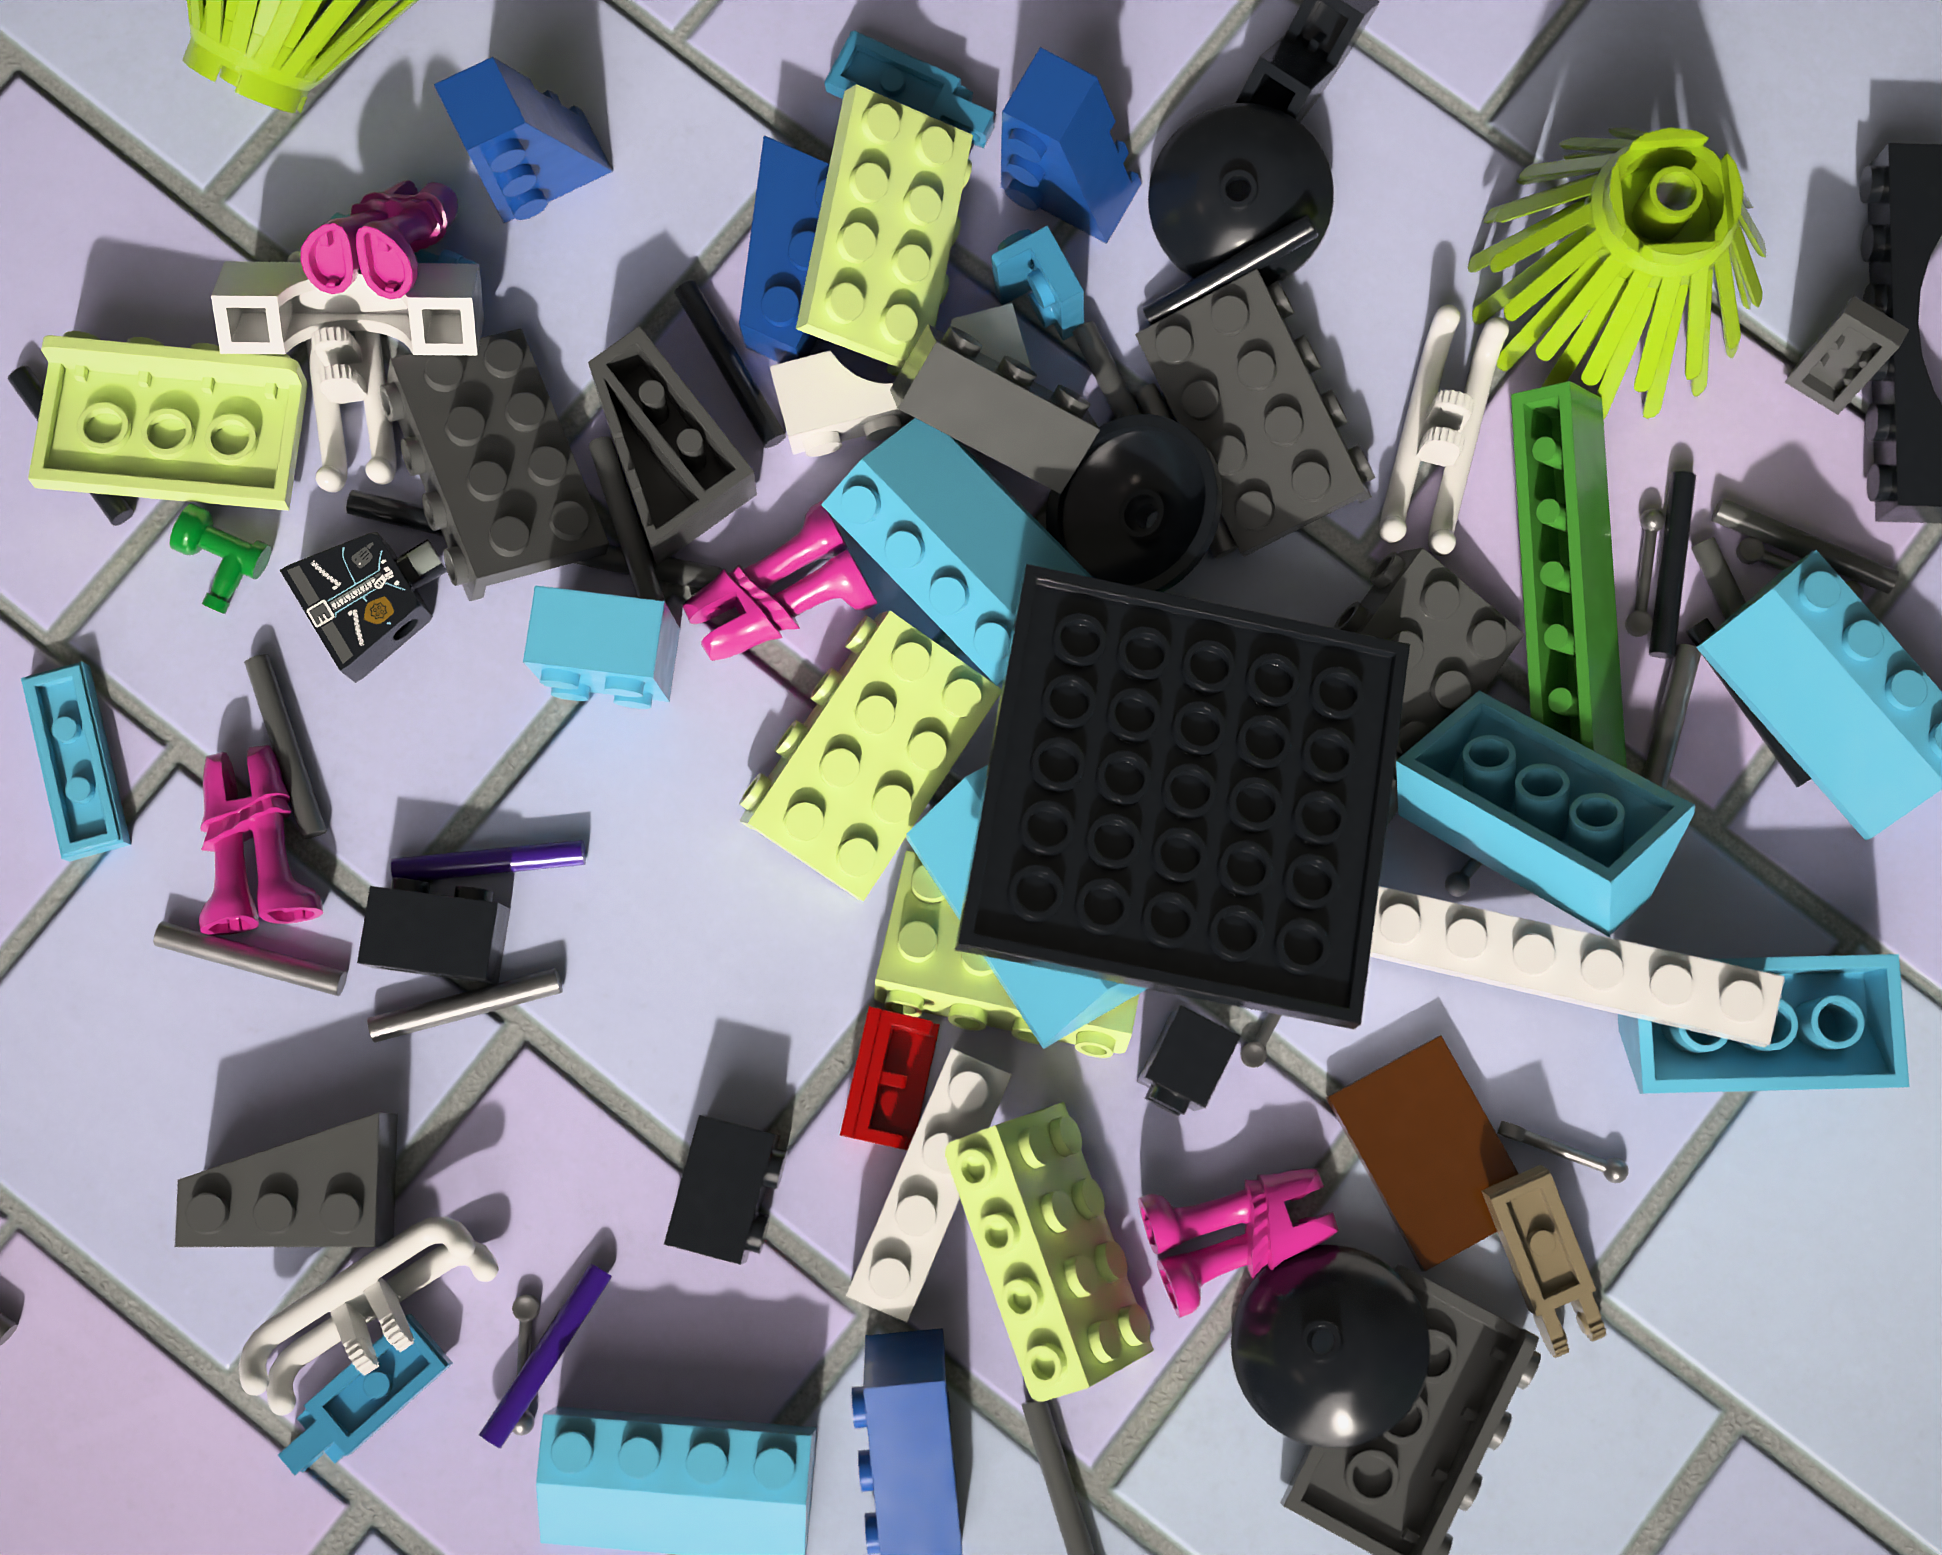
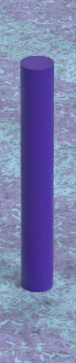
(490, 861)
(545, 1356)

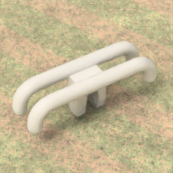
(343, 373)
(1441, 429)
(355, 1300)

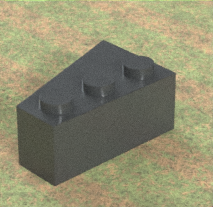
(669, 446)
(300, 1194)

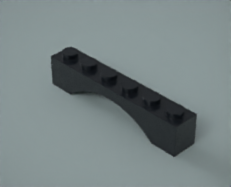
(1905, 412)

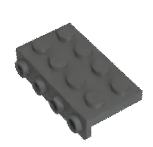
(1255, 405)
(492, 463)
(1451, 633)
(1412, 1480)

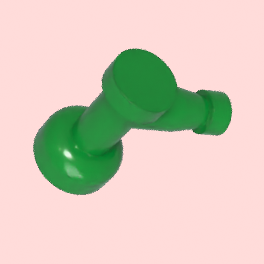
(196, 532)

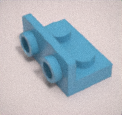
(1038, 265)

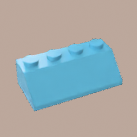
(947, 537)
(1835, 693)
(1542, 811)
(1047, 999)
(1832, 1030)
(673, 1483)

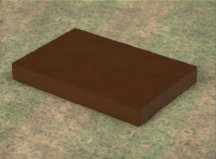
(1426, 1149)

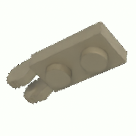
(1544, 1255)

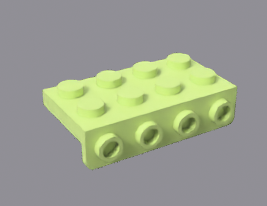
(884, 228)
(168, 422)
(869, 753)
(927, 975)
(1049, 1252)

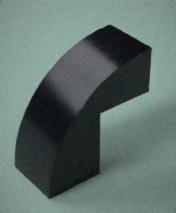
(1307, 56)

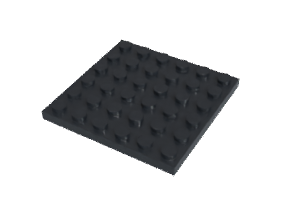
(1186, 798)

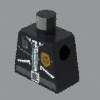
(364, 598)

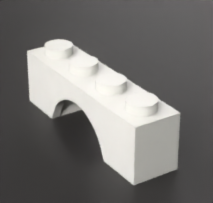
(277, 307)
(832, 405)
(924, 1188)

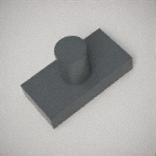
(1847, 355)

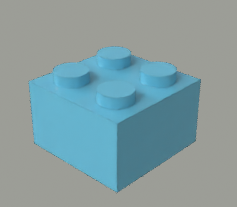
(602, 646)

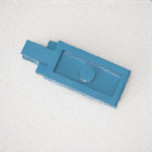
(909, 83)
(359, 1405)

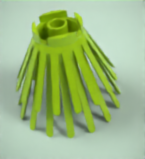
(276, 48)
(1628, 259)

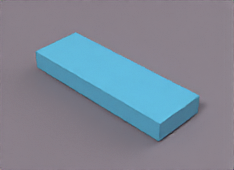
(75, 761)

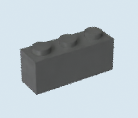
(995, 407)

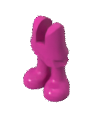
(379, 239)
(767, 614)
(233, 822)
(1266, 1240)

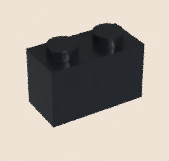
(434, 933)
(1187, 1061)
(725, 1190)

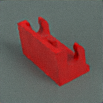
(890, 1078)

